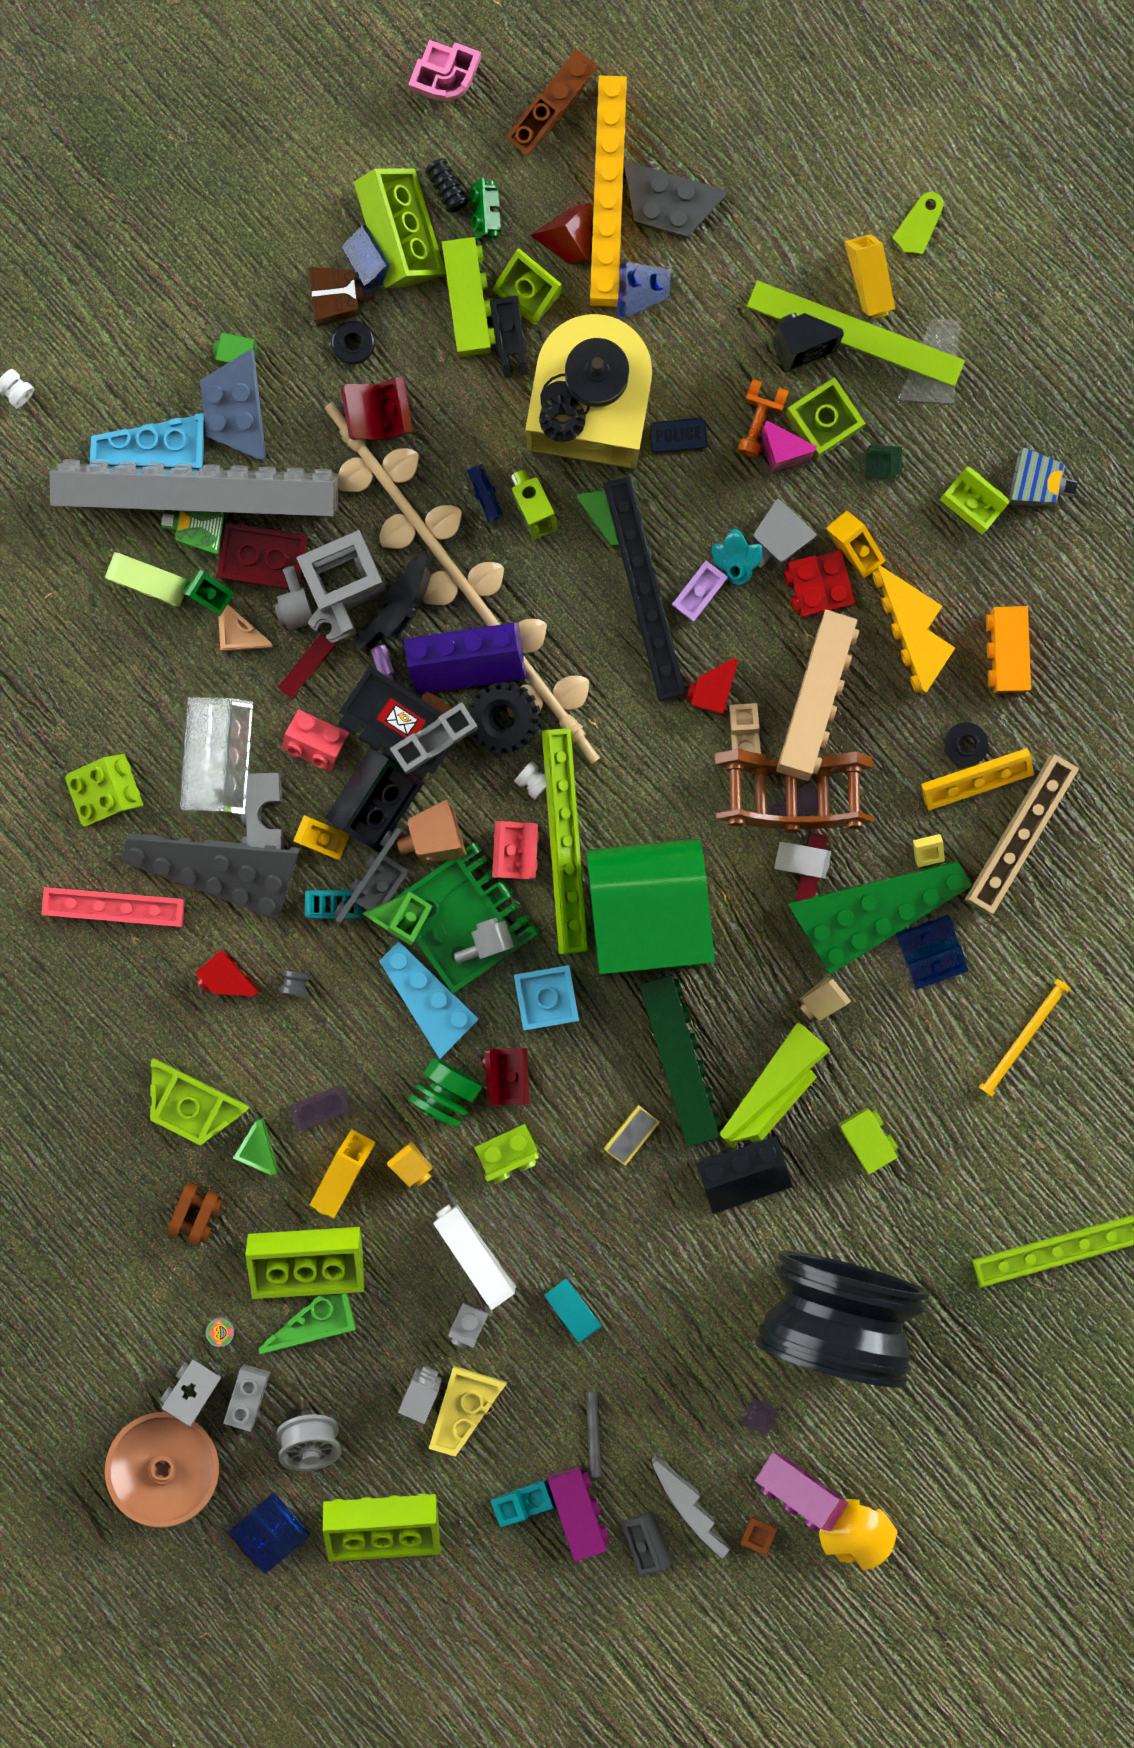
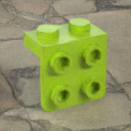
(103, 789)

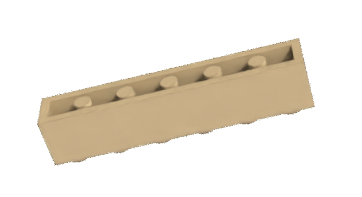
(817, 694)
(1021, 834)

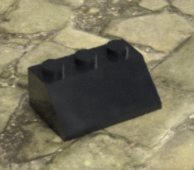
(804, 340)
(374, 799)
(743, 1173)

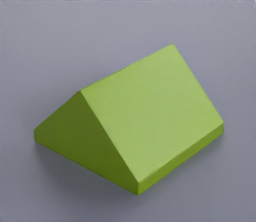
(531, 283)

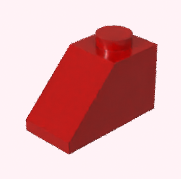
(713, 688)
(225, 977)

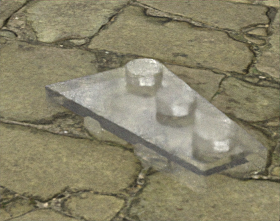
(944, 336)

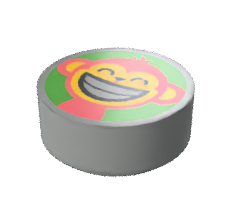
(220, 1332)

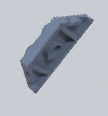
(233, 406)

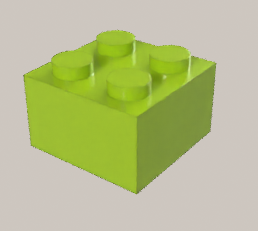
(825, 417)

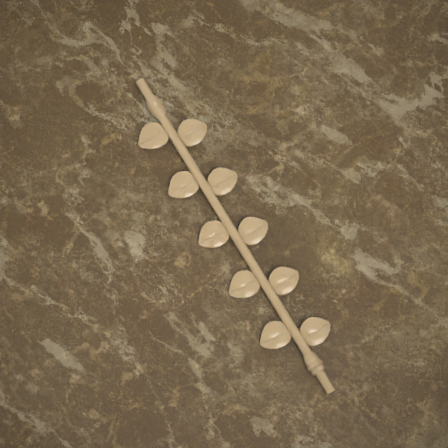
(443, 586)

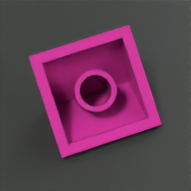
(784, 448)

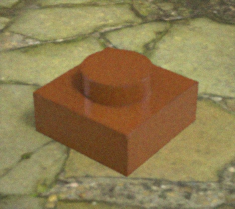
(758, 1535)

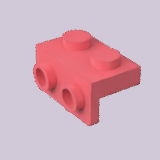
(314, 740)
(515, 850)

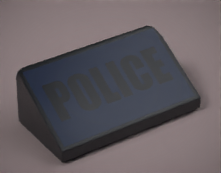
(678, 435)

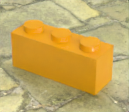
(1009, 649)

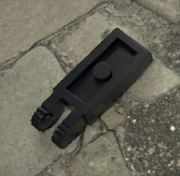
(509, 333)

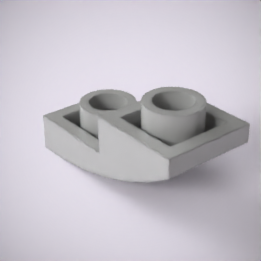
(802, 860)

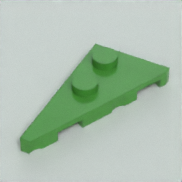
(323, 1318)

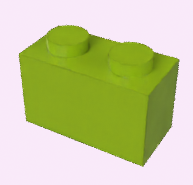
(868, 1140)

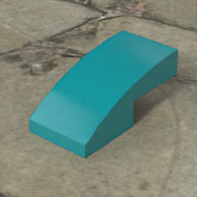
(573, 1311)
(523, 1502)

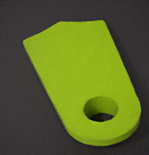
(919, 224)

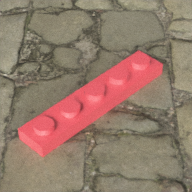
(113, 907)

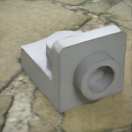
(467, 1326)

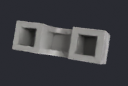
(434, 739)
(260, 791)
(420, 1394)

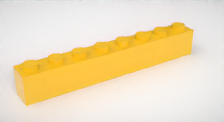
(608, 191)

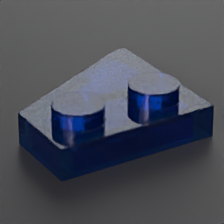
(641, 287)

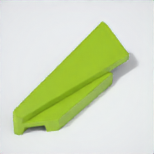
(776, 1088)

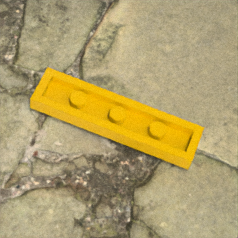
(977, 779)

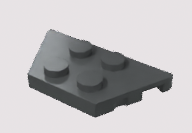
(669, 201)

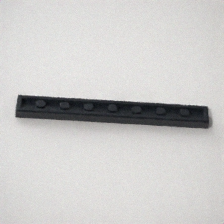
(644, 588)

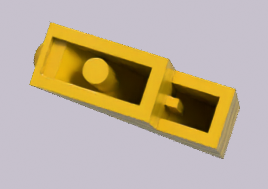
(912, 617)

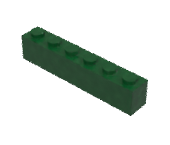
(679, 1060)

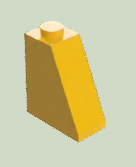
(870, 275)
(342, 1173)

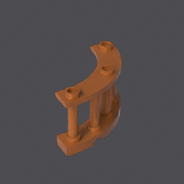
(741, 760)

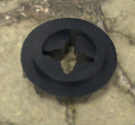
(573, 426)

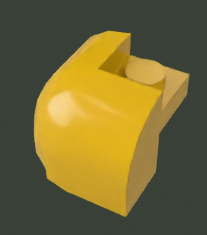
(860, 1536)

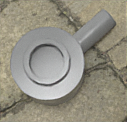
(293, 607)
(489, 939)

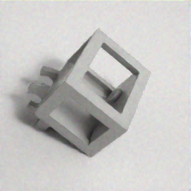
(334, 605)

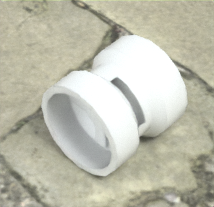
(15, 388)
(532, 780)

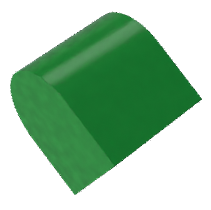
(650, 906)

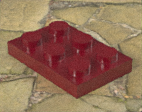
(259, 555)

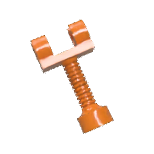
(749, 445)

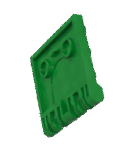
(456, 909)

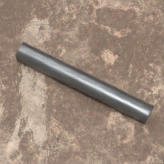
(593, 1434)

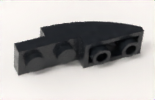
(405, 597)

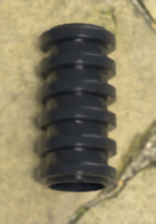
(446, 185)

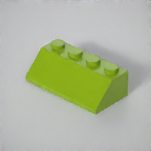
(400, 225)
(305, 1262)
(381, 1527)

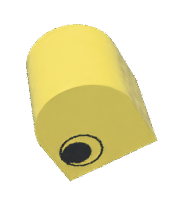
(610, 432)

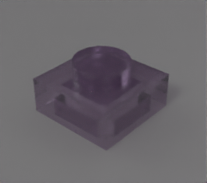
(759, 1416)

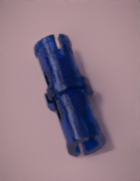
(485, 493)

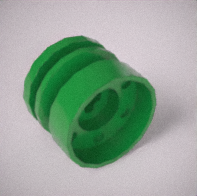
(445, 1092)

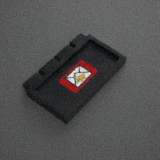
(388, 716)

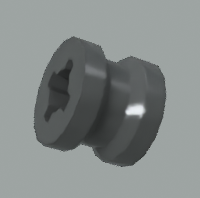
(294, 982)

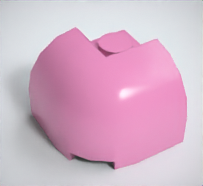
(444, 71)

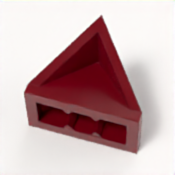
(568, 234)

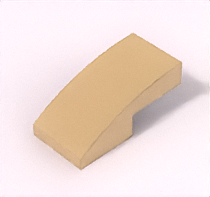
(745, 727)

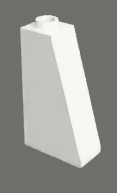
(474, 1256)

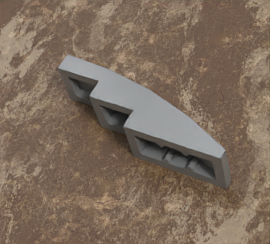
(684, 1498)

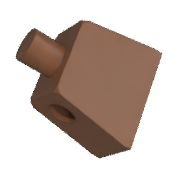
(434, 835)

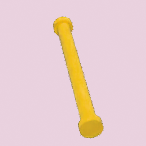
(1024, 1037)

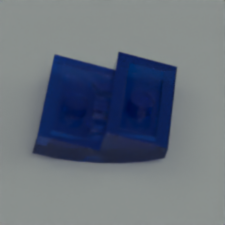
(932, 952)
(269, 1532)

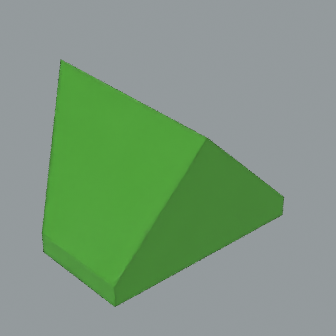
(401, 916)
(257, 1149)

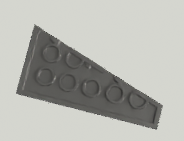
(227, 870)

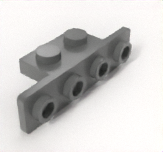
(378, 884)

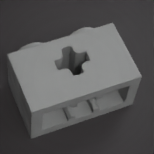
(204, 1383)
(246, 1397)

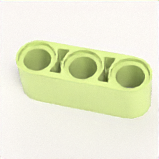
(146, 579)

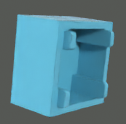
(546, 997)

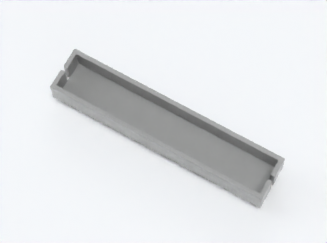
(194, 489)

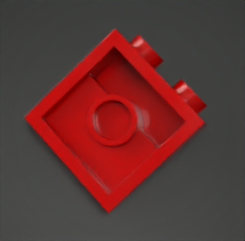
(819, 584)

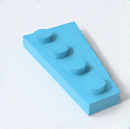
(165, 442)
(431, 1003)

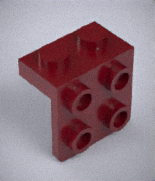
(377, 410)

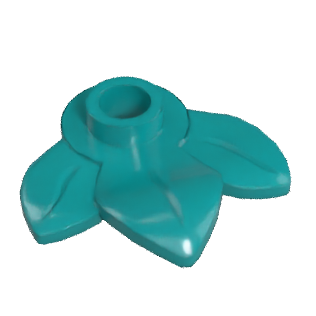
(737, 553)

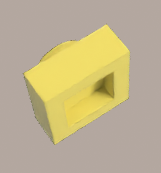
(928, 850)

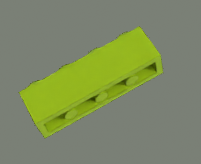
(467, 298)

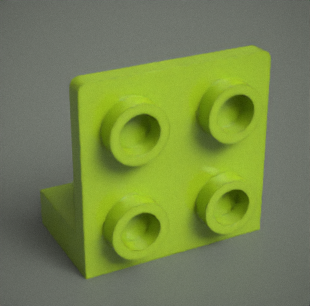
(507, 1153)

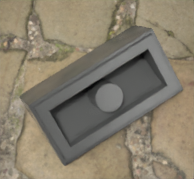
(646, 1543)

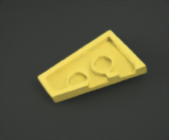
(463, 1406)

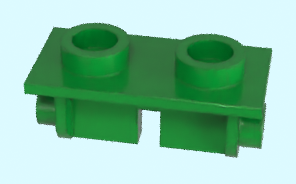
(483, 197)

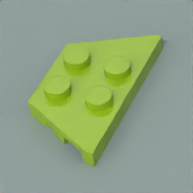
(190, 1105)

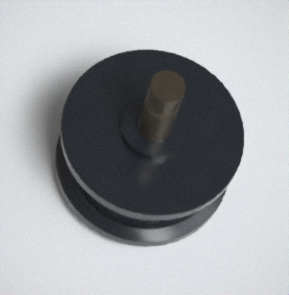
(596, 372)

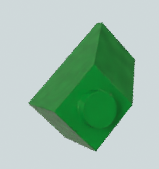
(208, 592)

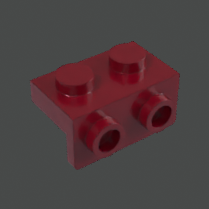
(506, 1076)

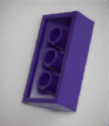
(465, 658)

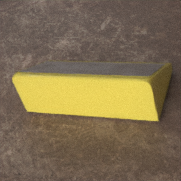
(631, 1135)

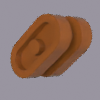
(208, 1207)

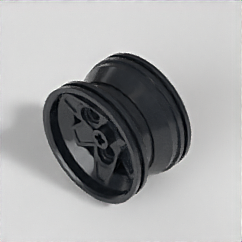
(842, 1319)

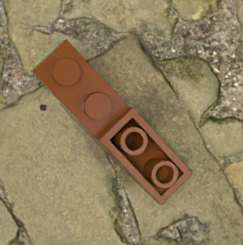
(553, 103)

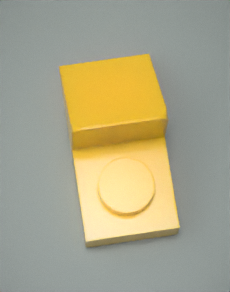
(321, 837)

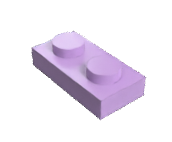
(699, 591)

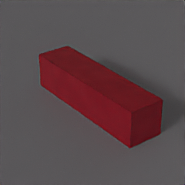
(306, 666)
(807, 884)

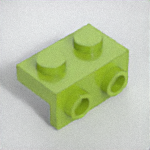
(975, 500)

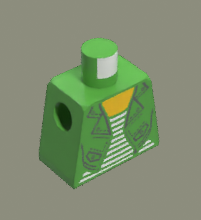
(197, 529)

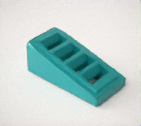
(309, 904)

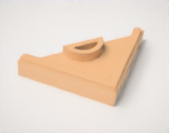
(238, 633)

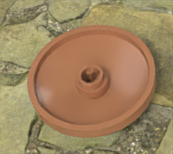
(161, 1470)

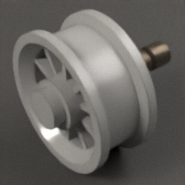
(308, 1441)

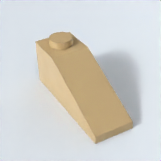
(823, 999)

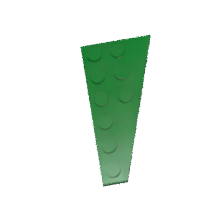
(864, 915)

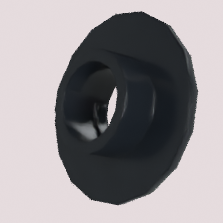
(348, 329)
(952, 744)

